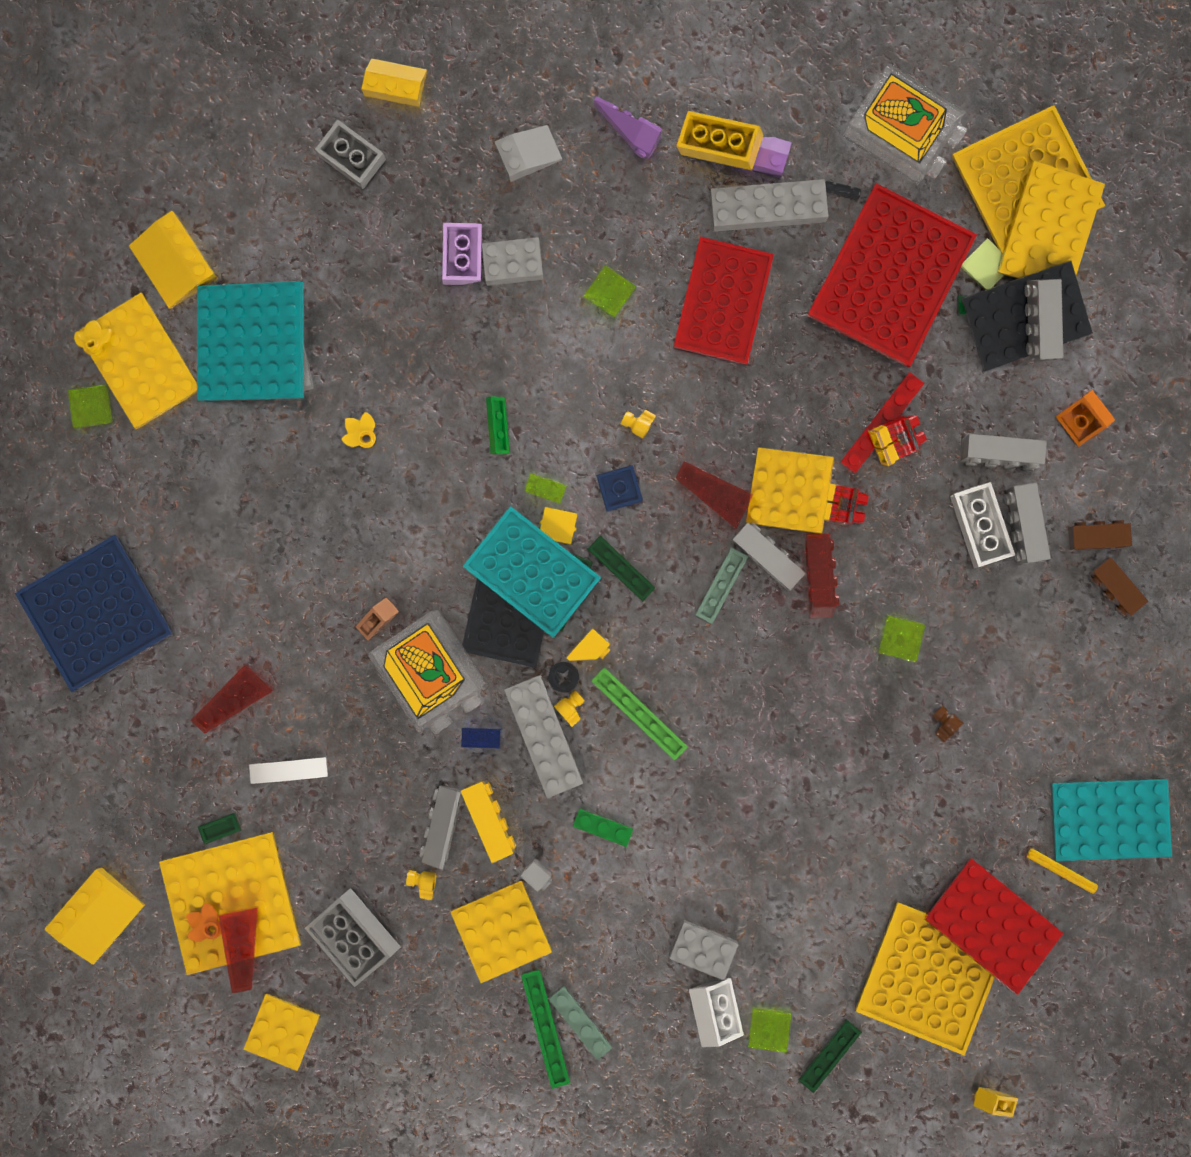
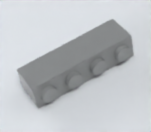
(768, 557)

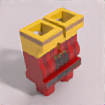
(897, 439)
(845, 508)

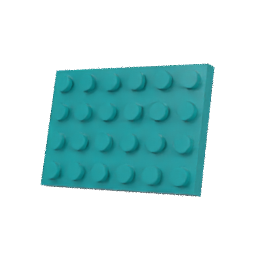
(532, 572)
(1111, 820)

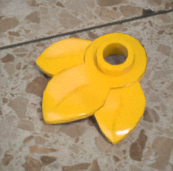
(92, 336)
(358, 429)

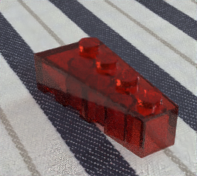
(718, 494)
(821, 576)
(237, 694)
(239, 944)

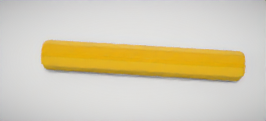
(1062, 871)

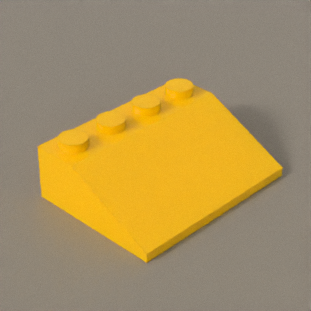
(172, 260)
(94, 916)

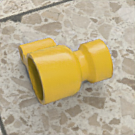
(639, 425)
(567, 707)
(425, 881)

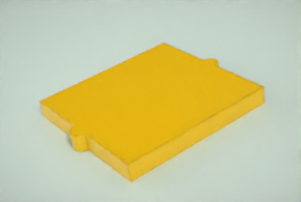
(558, 524)

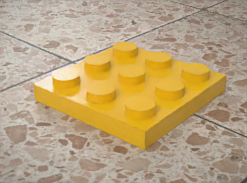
(281, 1032)

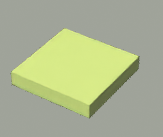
(984, 264)

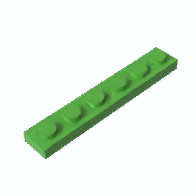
(639, 714)

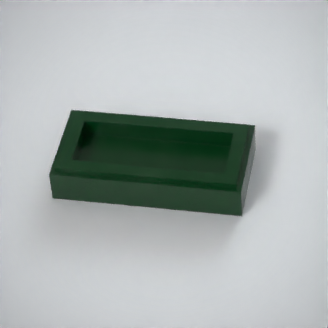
(219, 828)

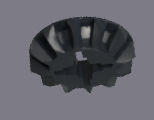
(565, 686)

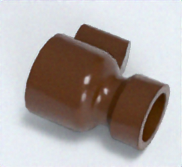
(949, 723)

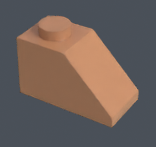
(377, 618)

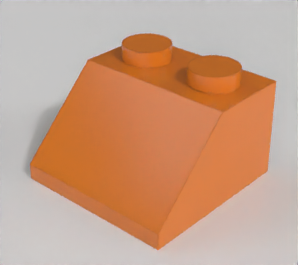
(1085, 418)

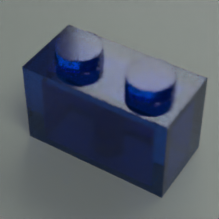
(481, 737)

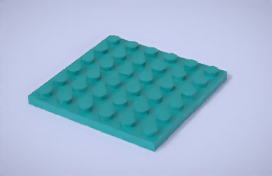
(250, 341)

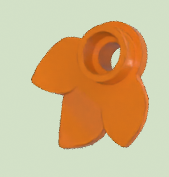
(201, 922)

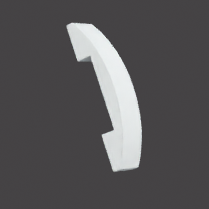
(288, 770)

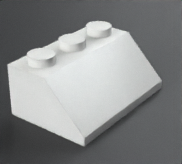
(716, 1013)

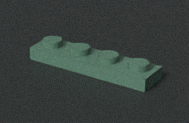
(721, 585)
(580, 1023)

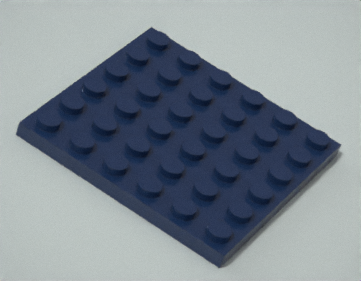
(93, 613)

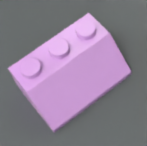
(461, 253)

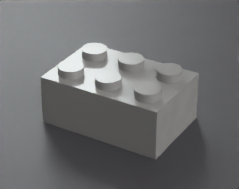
(350, 154)
(512, 261)
(703, 949)

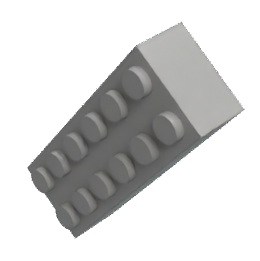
(768, 205)
(543, 736)

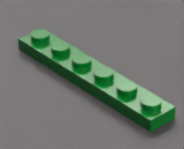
(545, 1028)

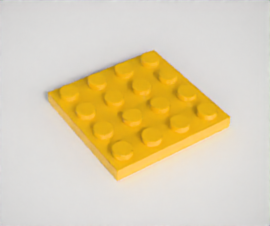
(790, 490)
(501, 931)

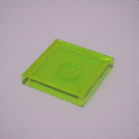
(609, 291)
(90, 406)
(901, 638)
(769, 1030)

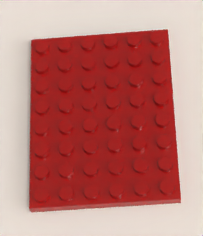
(892, 275)

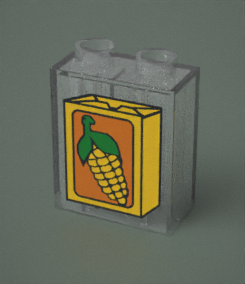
(906, 125)
(429, 672)

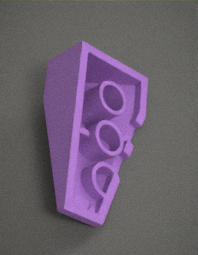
(639, 134)
(772, 156)

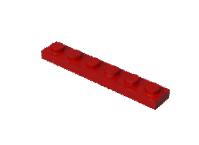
(891, 410)

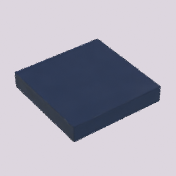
(619, 488)

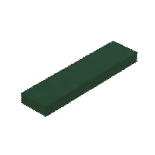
(621, 568)
(829, 1056)

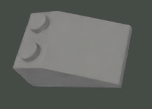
(527, 152)

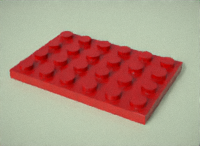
(723, 300)
(993, 926)

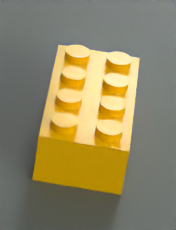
(720, 140)
(488, 821)

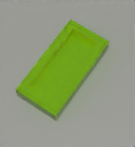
(545, 488)

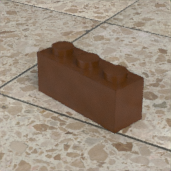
(1100, 535)
(1118, 587)

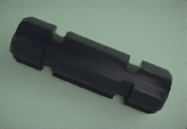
(842, 190)

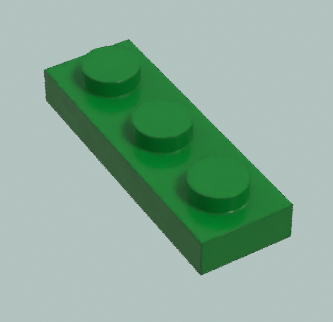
(497, 425)
(603, 827)

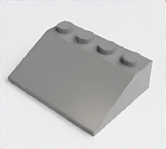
(352, 937)

